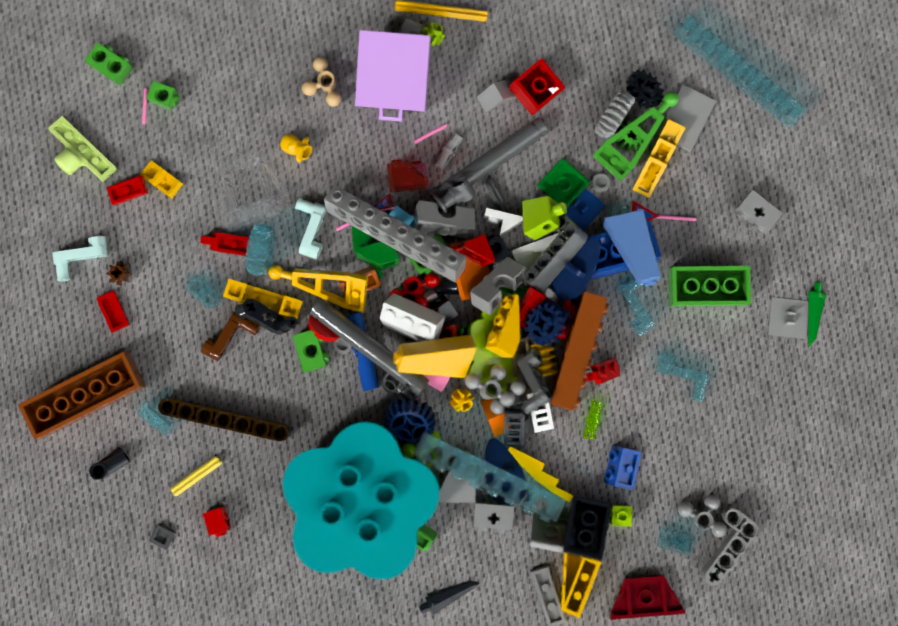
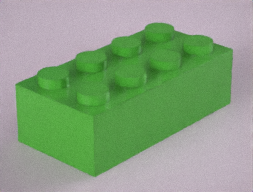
(709, 286)

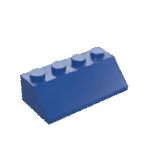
(610, 260)

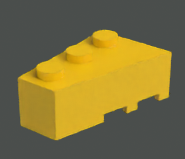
(577, 582)

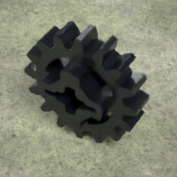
(645, 89)

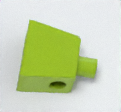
(541, 216)

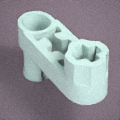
(309, 246)
(96, 249)

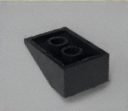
(586, 527)

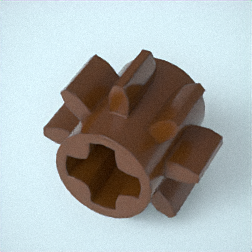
(122, 277)

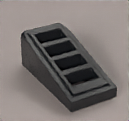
(515, 414)

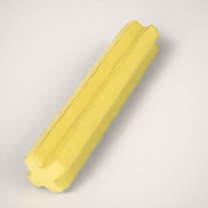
(196, 475)

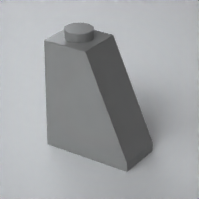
(456, 490)

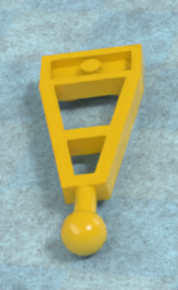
(355, 288)

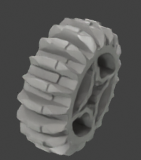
(614, 114)

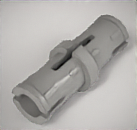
(448, 151)

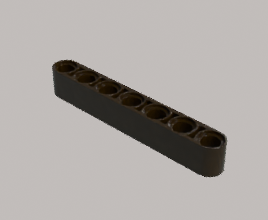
(215, 419)

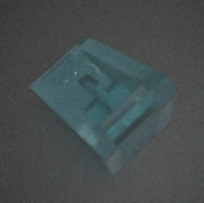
(676, 541)

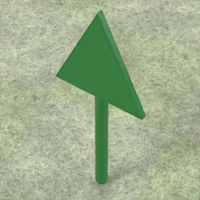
(362, 238)

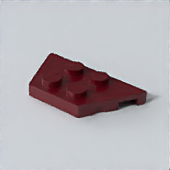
(645, 598)

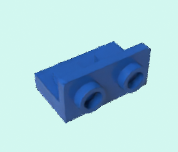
(622, 467)

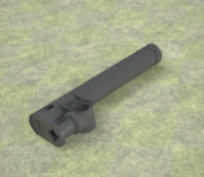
(459, 186)
(394, 382)

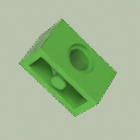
(308, 362)

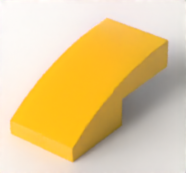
(161, 179)

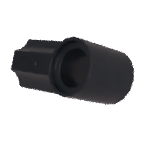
(110, 464)

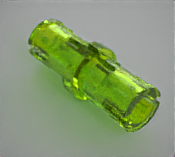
(592, 420)

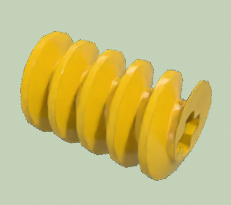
(546, 366)

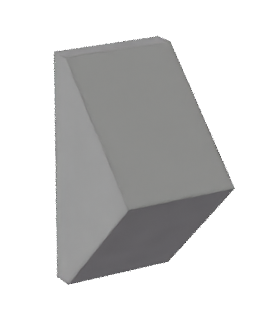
(495, 95)

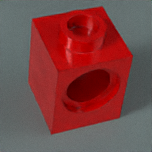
(217, 521)

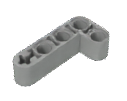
(726, 549)

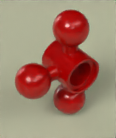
(430, 280)

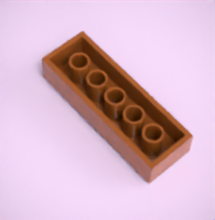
(577, 351)
(81, 395)

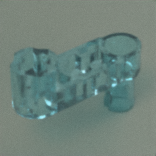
(643, 322)
(666, 366)

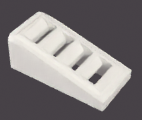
(533, 416)

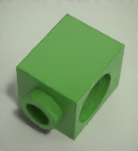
(157, 90)

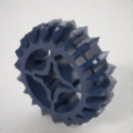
(409, 419)

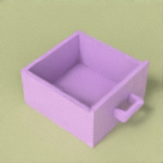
(392, 72)

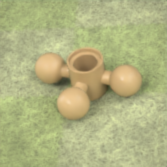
(309, 87)

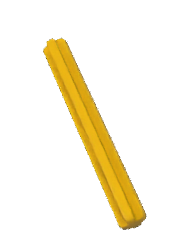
(441, 10)

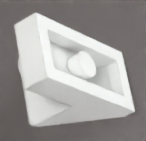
(508, 220)

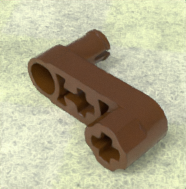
(216, 349)

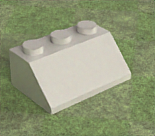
(411, 319)

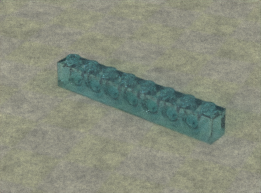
(739, 71)
(553, 503)

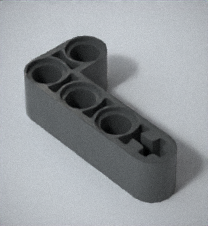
(557, 254)

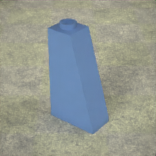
(633, 241)

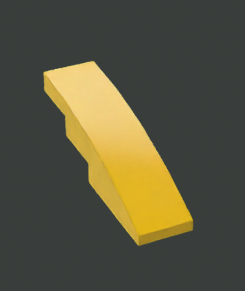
(659, 157)
(534, 468)

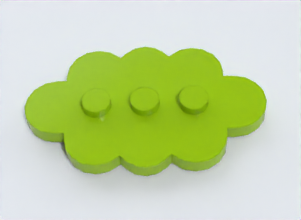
(485, 359)

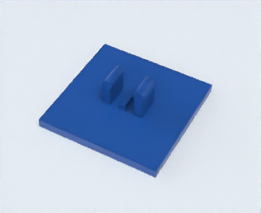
(585, 209)

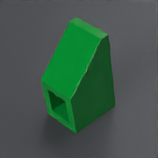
(377, 255)

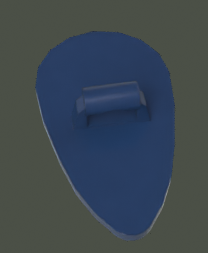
(577, 272)
(499, 456)

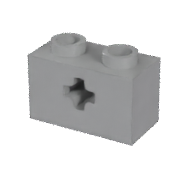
(767, 216)
(503, 511)

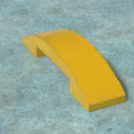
(279, 303)

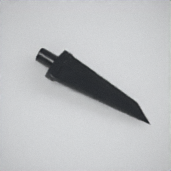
(441, 600)

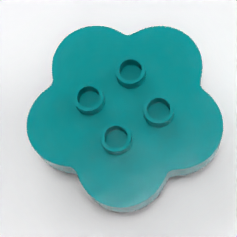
(359, 503)

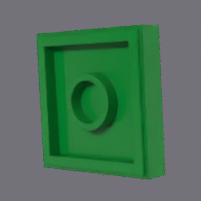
(563, 183)

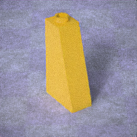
(436, 357)

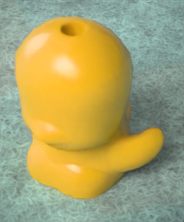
(293, 146)

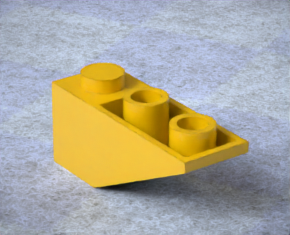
(506, 329)

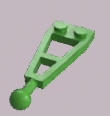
(616, 162)

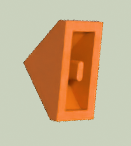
(495, 421)

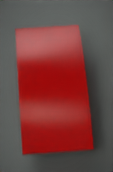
(570, 308)

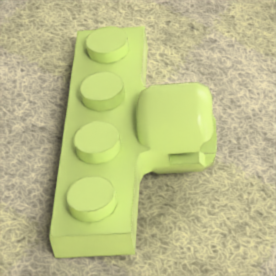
(79, 151)

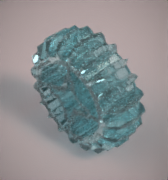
(260, 250)

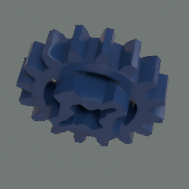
(547, 326)

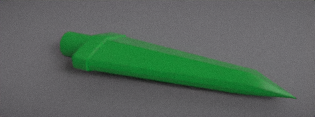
(815, 307)

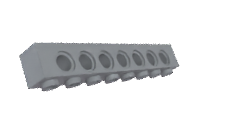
(395, 233)

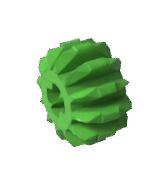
(629, 142)

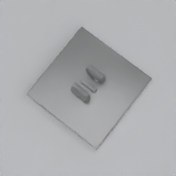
(788, 318)

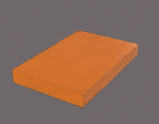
(471, 275)

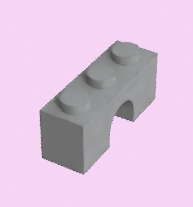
(429, 219)
(487, 295)

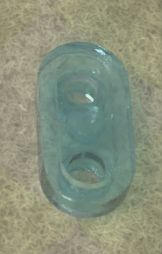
(203, 292)

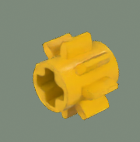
(461, 400)

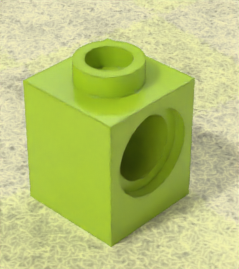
(621, 515)

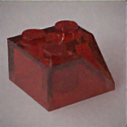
(407, 177)

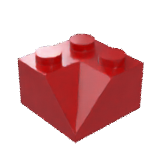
(536, 87)

